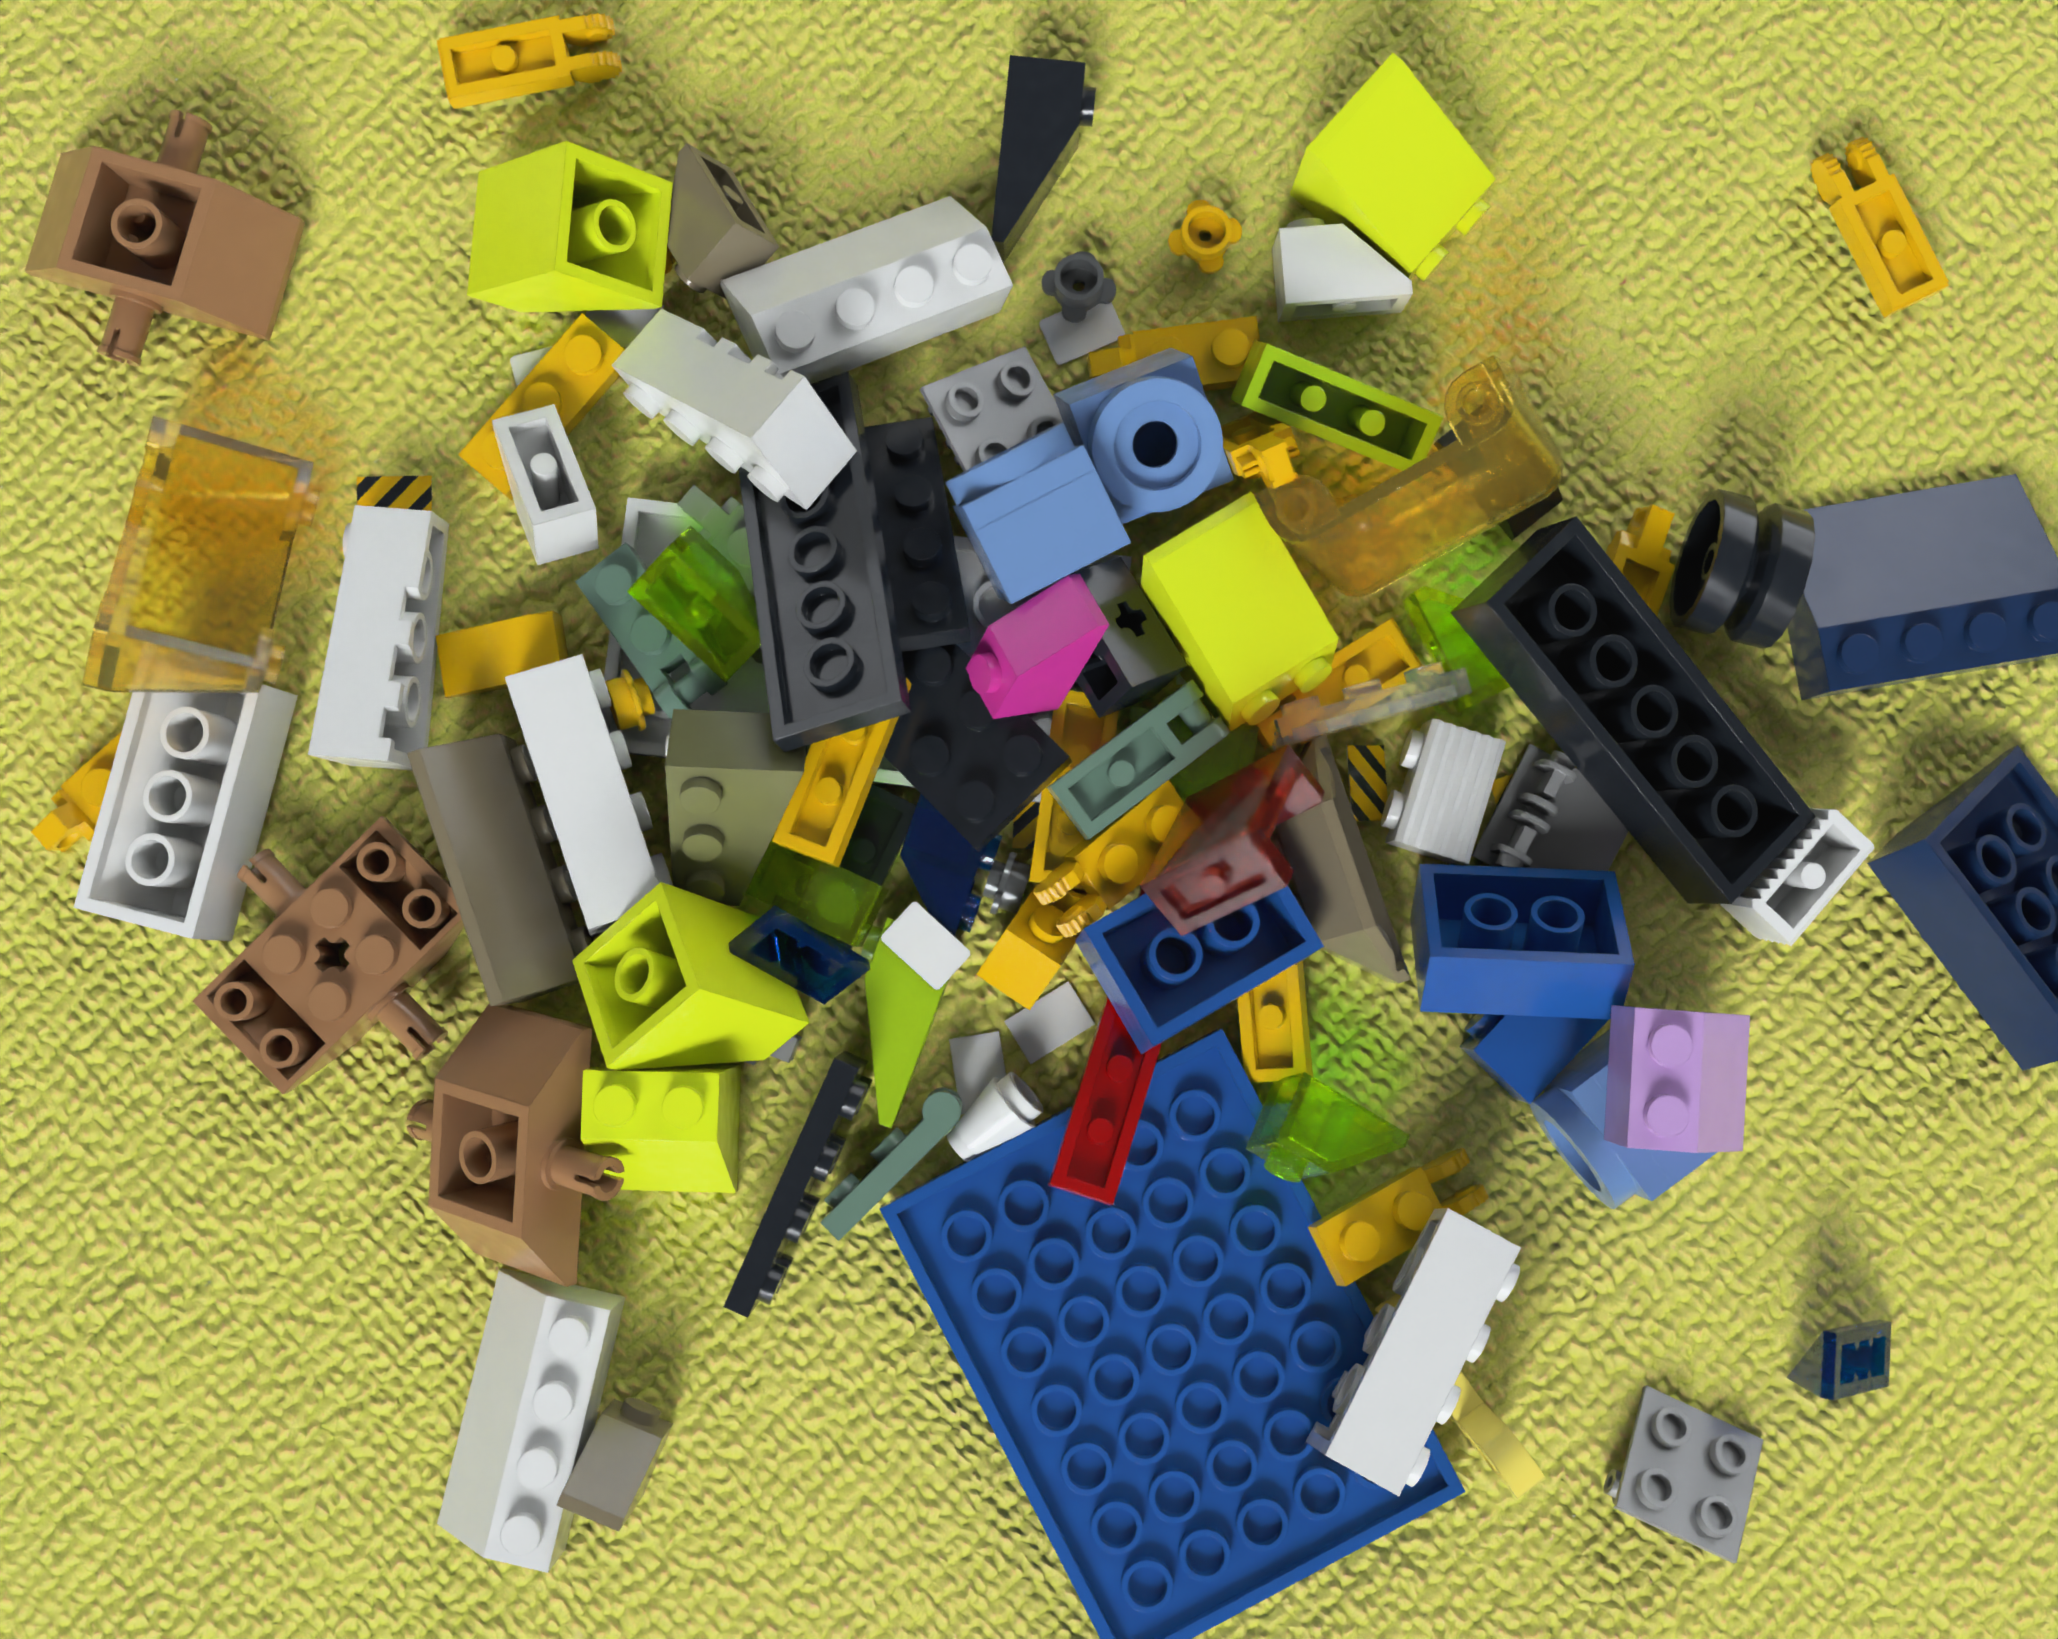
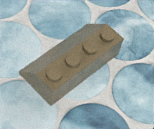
(501, 865)

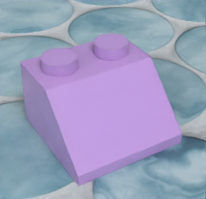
(1676, 1080)

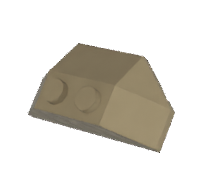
(1336, 877)

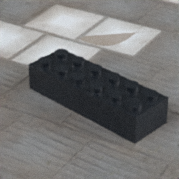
(1633, 713)

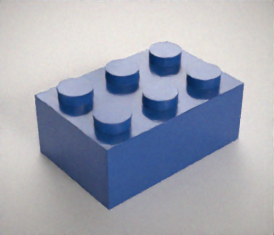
(1520, 941)
(1174, 980)

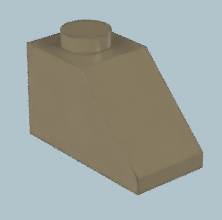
(713, 224)
(616, 1463)

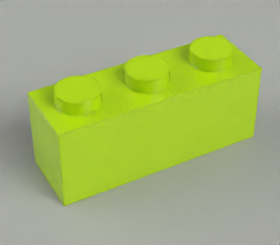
(1335, 407)

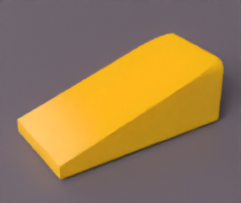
(483, 655)

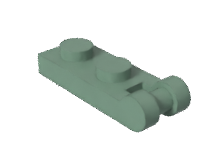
(641, 636)
(1136, 761)
(895, 1158)

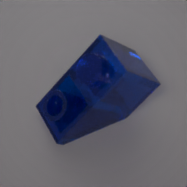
(945, 867)

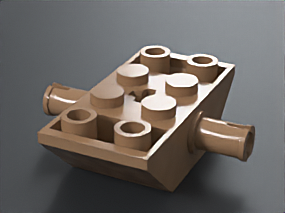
(164, 240)
(290, 996)
(510, 1141)

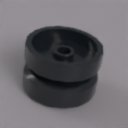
(1742, 569)

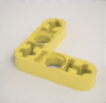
(1491, 1436)

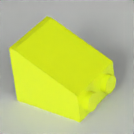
(1395, 172)
(569, 233)
(1239, 613)
(673, 991)
(666, 1125)

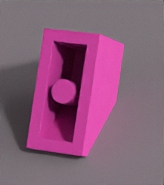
(1037, 650)

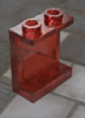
(1221, 842)

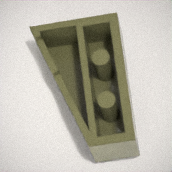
(725, 798)

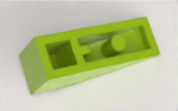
(900, 1020)

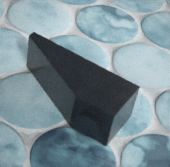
(1038, 139)

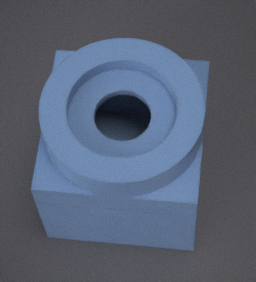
(1148, 433)
(1036, 513)
(1574, 1122)

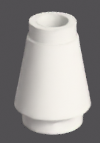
(996, 1116)

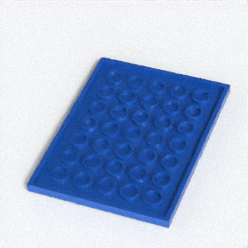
(1159, 1356)

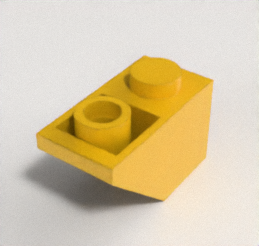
(1030, 949)

